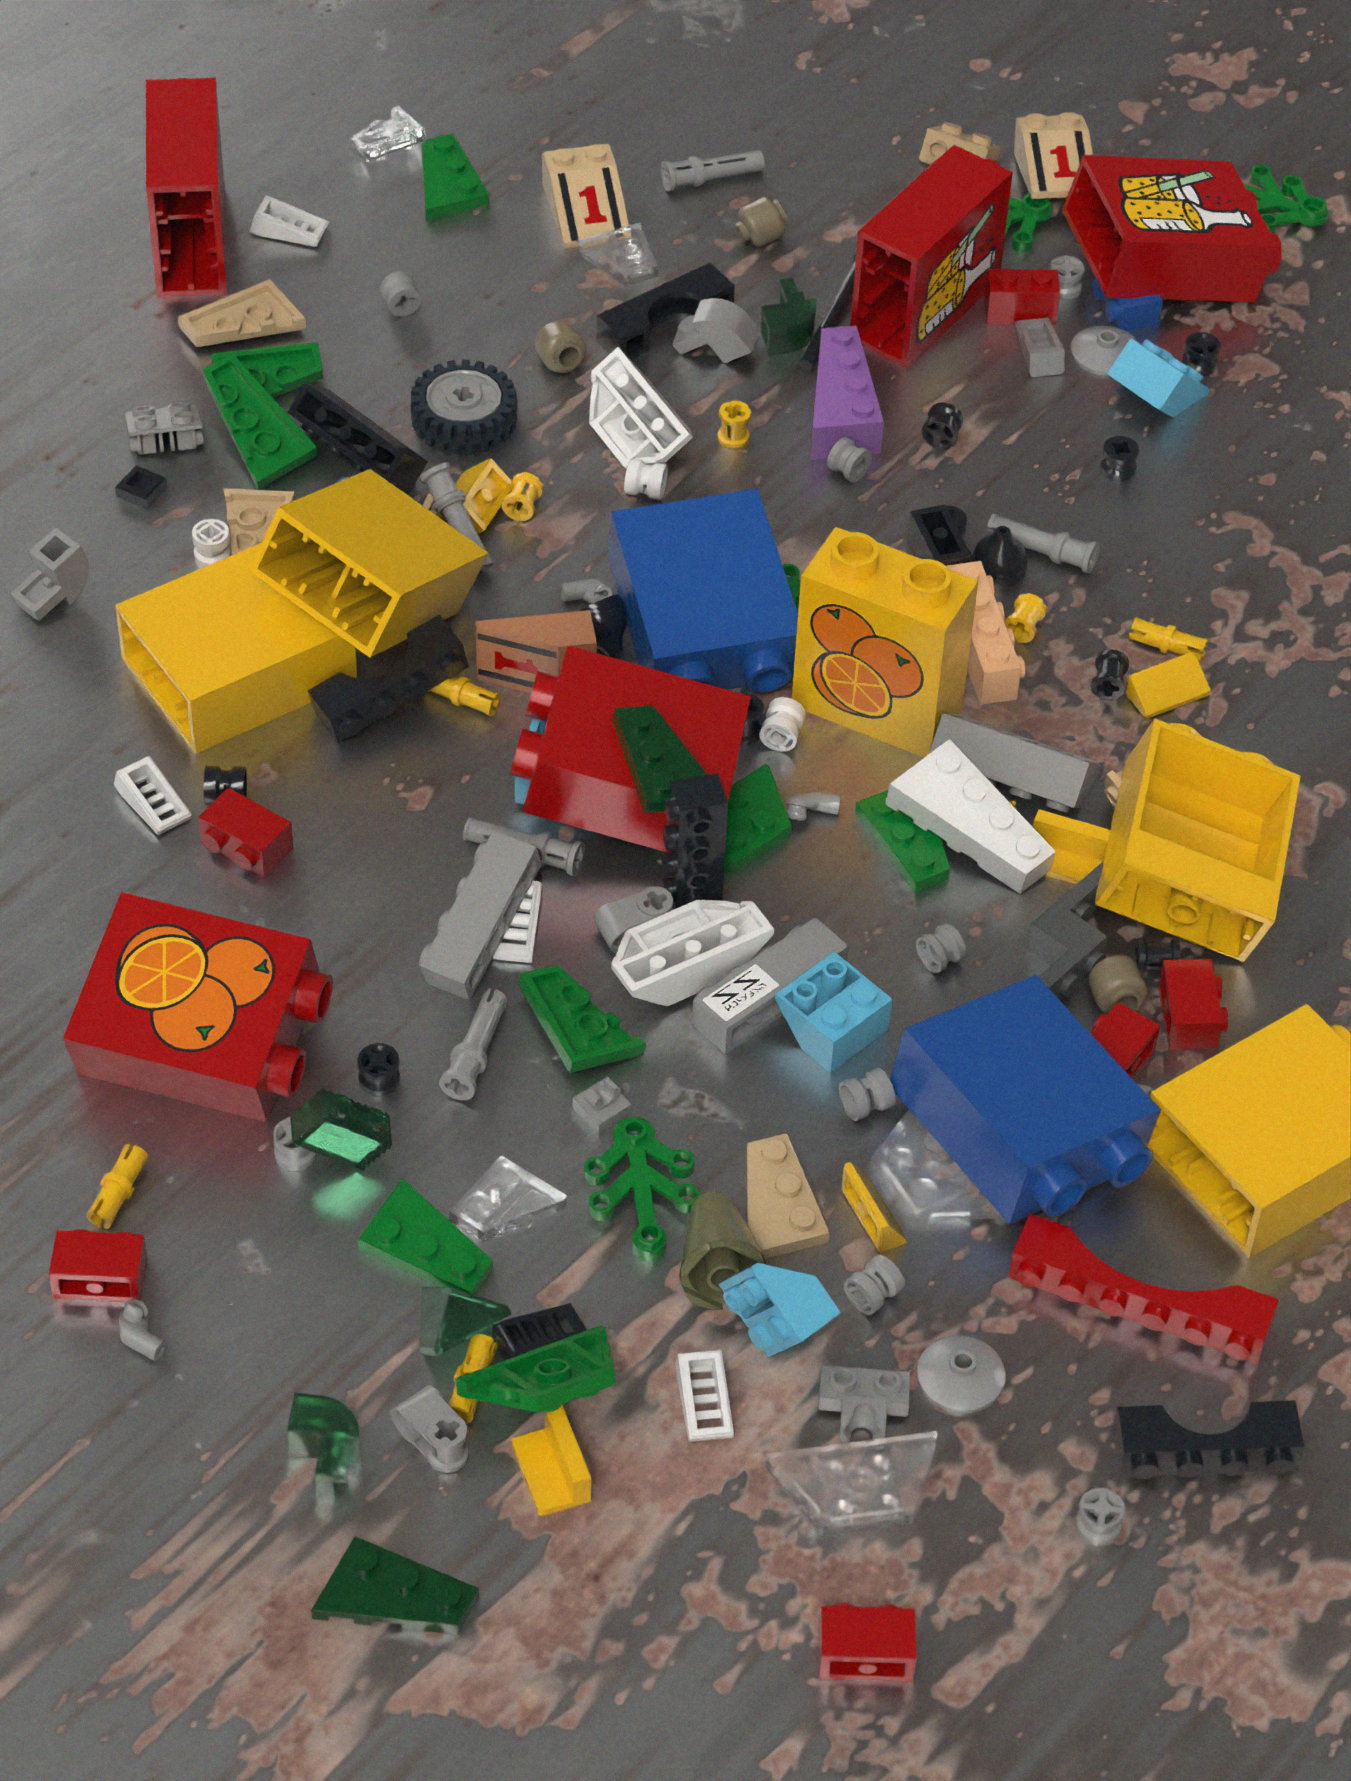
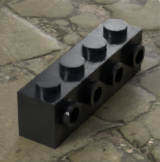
(356, 436)
(695, 839)

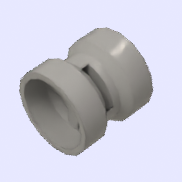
(867, 1094)
(877, 1281)

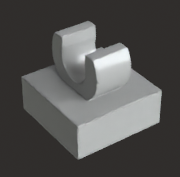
(602, 1105)

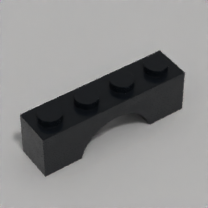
(631, 321)
(352, 703)
(1155, 1445)

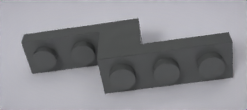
(1067, 939)

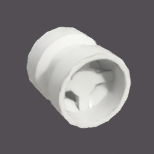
(646, 479)
(210, 541)
(782, 724)

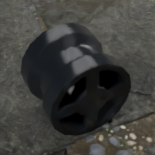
(1201, 352)
(942, 425)
(1119, 458)
(385, 1063)

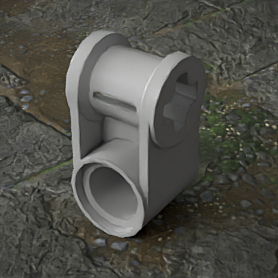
(623, 914)
(433, 1429)

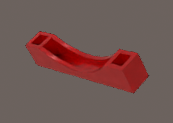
(1221, 1319)

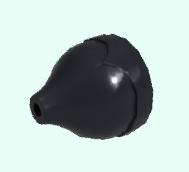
(1002, 557)
(609, 624)

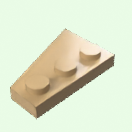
(243, 315)

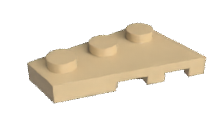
(251, 514)
(779, 1199)

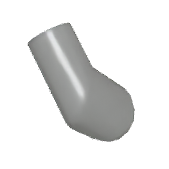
(588, 590)
(814, 801)
(134, 1330)

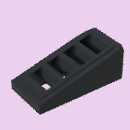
(521, 1327)

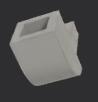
(720, 325)
(58, 577)

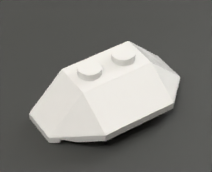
(633, 413)
(689, 949)

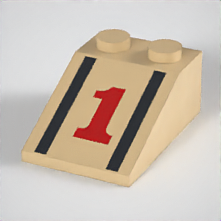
(1050, 152)
(583, 192)

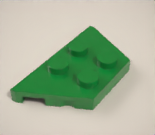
(754, 819)
(546, 1375)

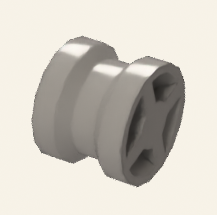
(1069, 274)
(400, 294)
(849, 459)
(941, 948)
(287, 1157)
(1109, 1511)

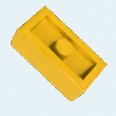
(1167, 685)
(871, 1209)

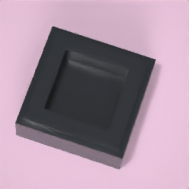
(141, 487)

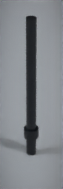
(829, 320)

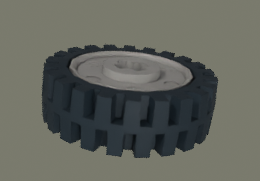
(463, 407)

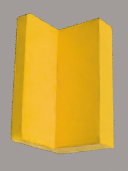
(484, 492)
(1077, 845)
(553, 1465)

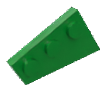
(449, 178)
(280, 367)
(913, 851)
(573, 1023)
(424, 1243)

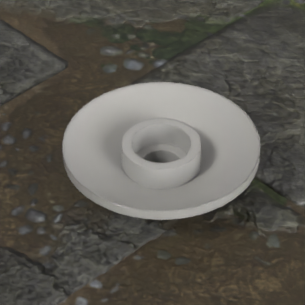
(1098, 348)
(960, 1388)

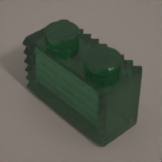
(341, 1129)

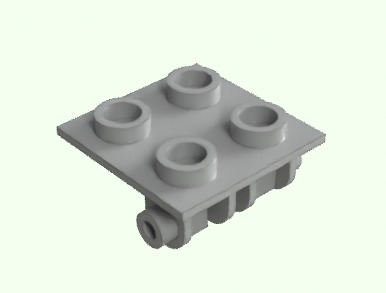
(178, 417)

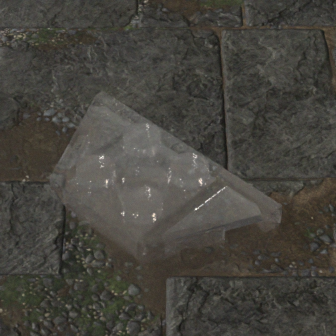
(927, 1179)
(856, 1482)

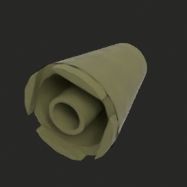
(715, 1249)

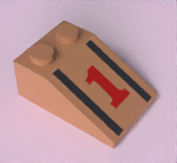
(517, 647)

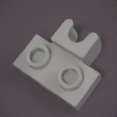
(863, 1397)

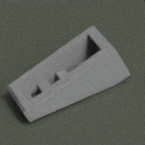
(1040, 347)

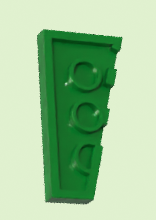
(258, 425)

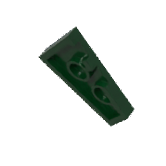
(652, 754)
(393, 1589)

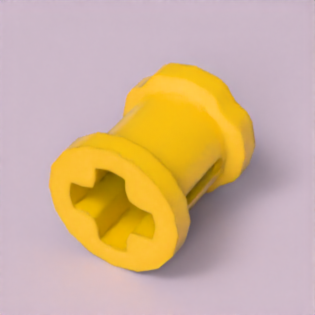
(734, 424)
(527, 498)
(1027, 612)

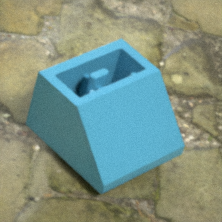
(1158, 377)
(834, 1011)
(778, 1305)

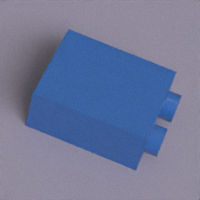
(706, 590)
(1025, 1100)

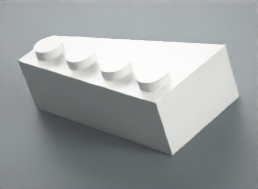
(973, 817)

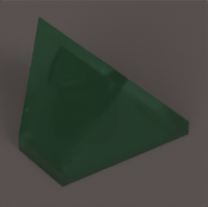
(453, 1317)

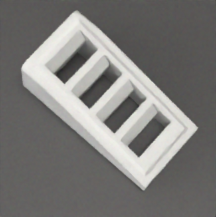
(280, 221)
(147, 770)
(516, 952)
(703, 1363)

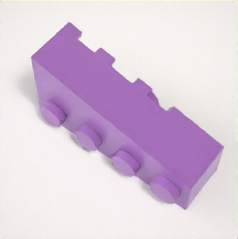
(844, 395)

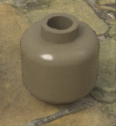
(761, 221)
(560, 347)
(1116, 981)

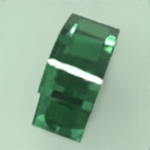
(789, 323)
(325, 1431)

